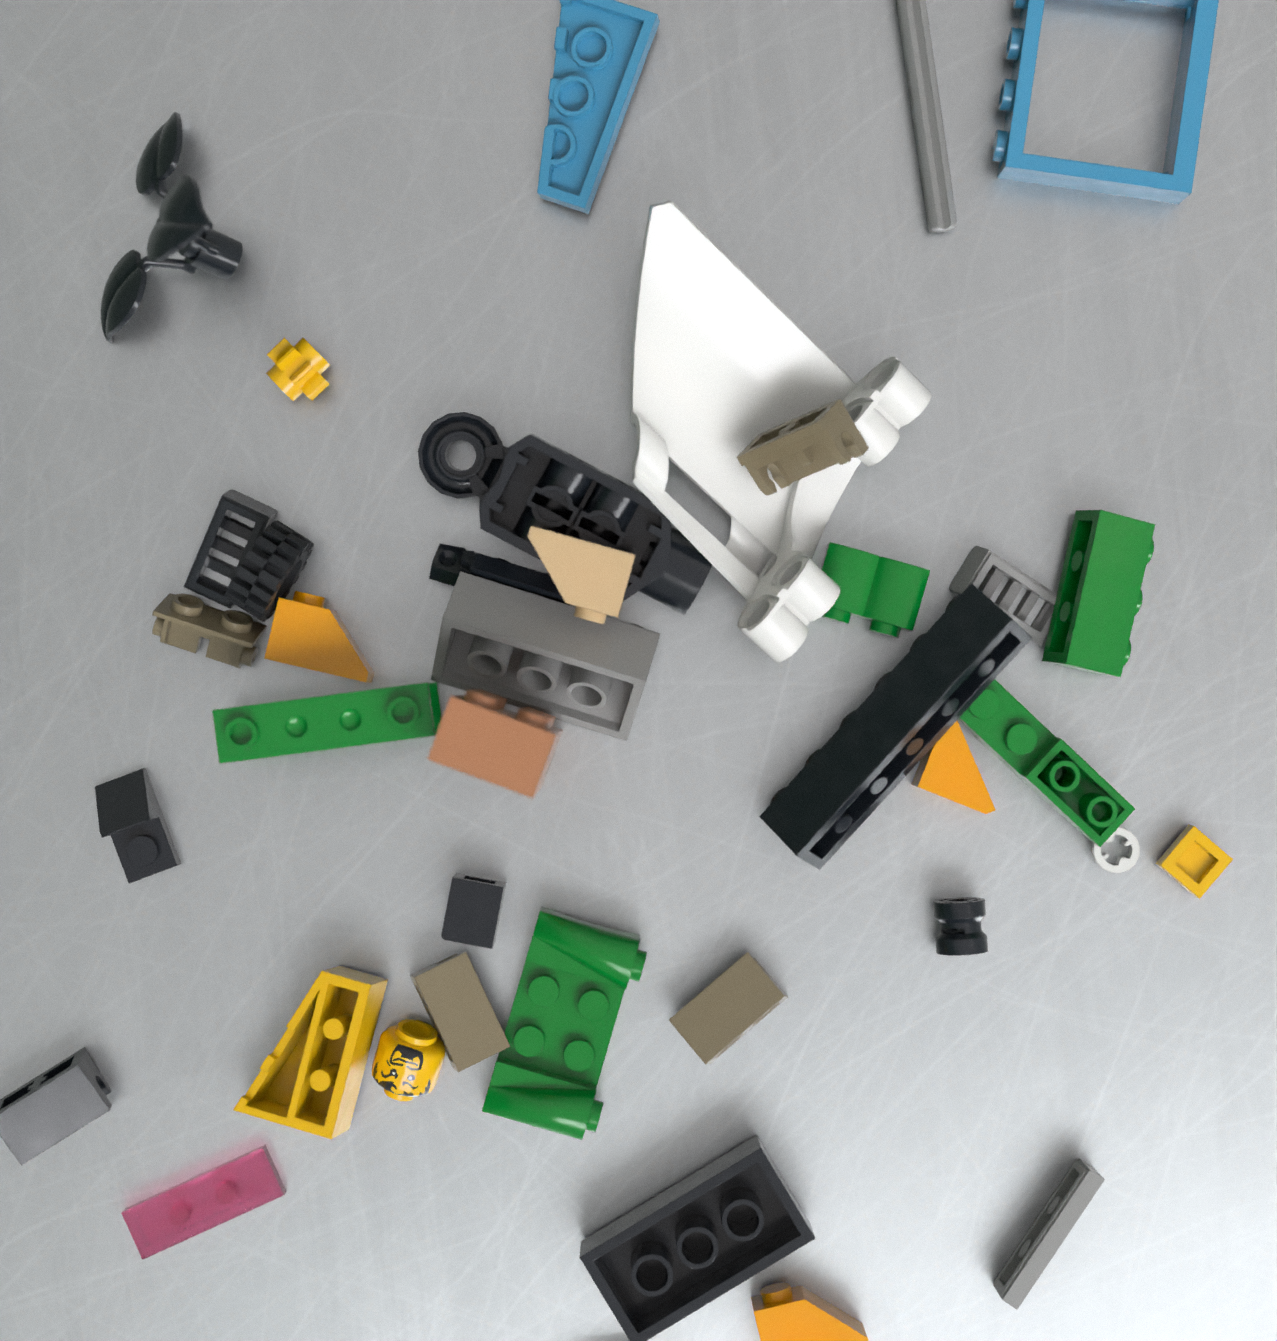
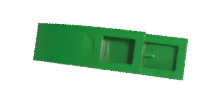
(1046, 764)

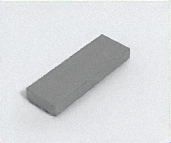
(1047, 1233)

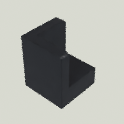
(473, 910)

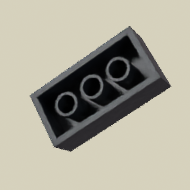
(695, 1241)

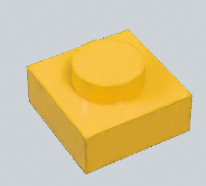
(1194, 861)

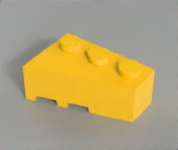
(322, 1056)

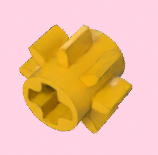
(298, 369)

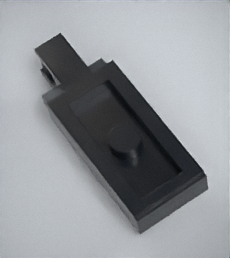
(452, 559)

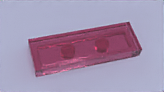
(203, 1202)

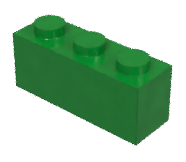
(1099, 592)

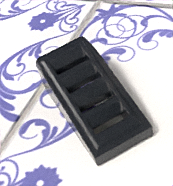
(242, 505)

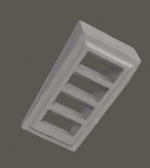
(976, 568)

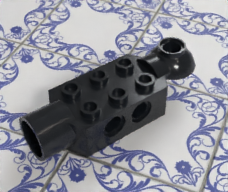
(562, 494)

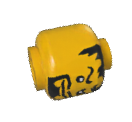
(408, 1060)

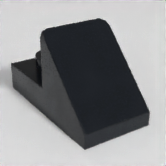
(136, 825)

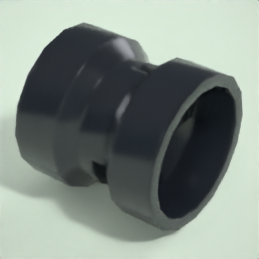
(959, 914)

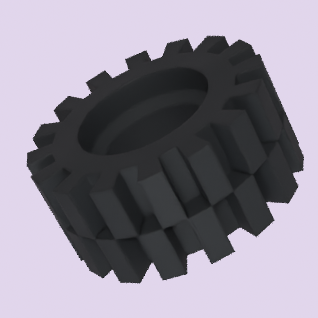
(269, 570)

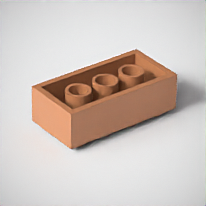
(496, 742)

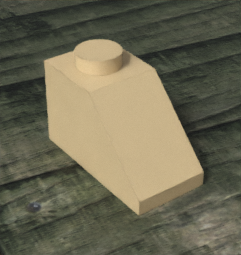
(584, 573)

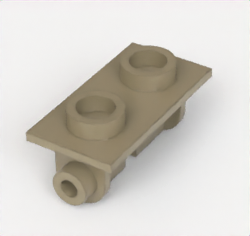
(186, 619)

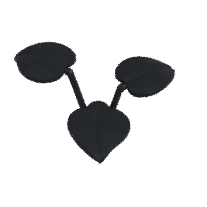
(180, 228)

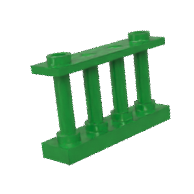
(327, 722)

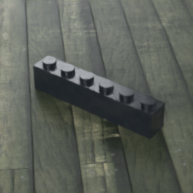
(894, 726)

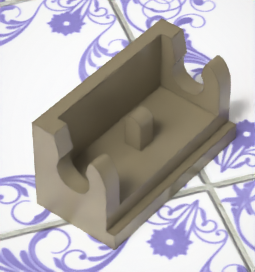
(803, 447)
(728, 1008)
(460, 1011)

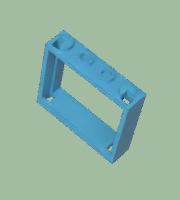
(1184, 126)

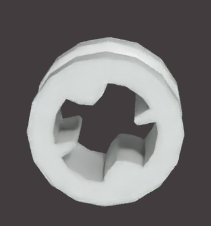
(1122, 863)

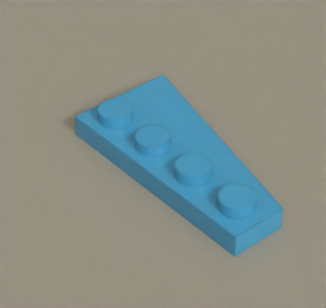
(594, 78)

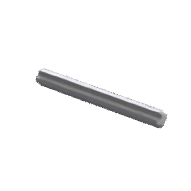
(926, 115)

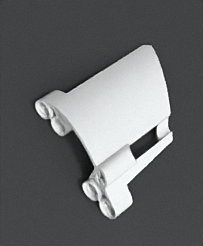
(711, 375)

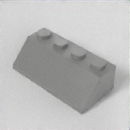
(543, 655)

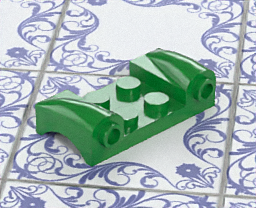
(563, 1024)

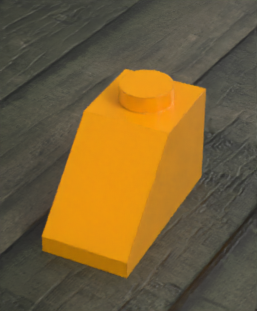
(315, 639)
(801, 1315)

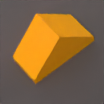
(952, 772)

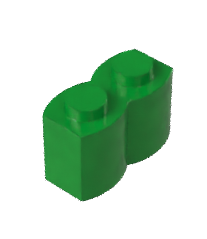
(874, 589)

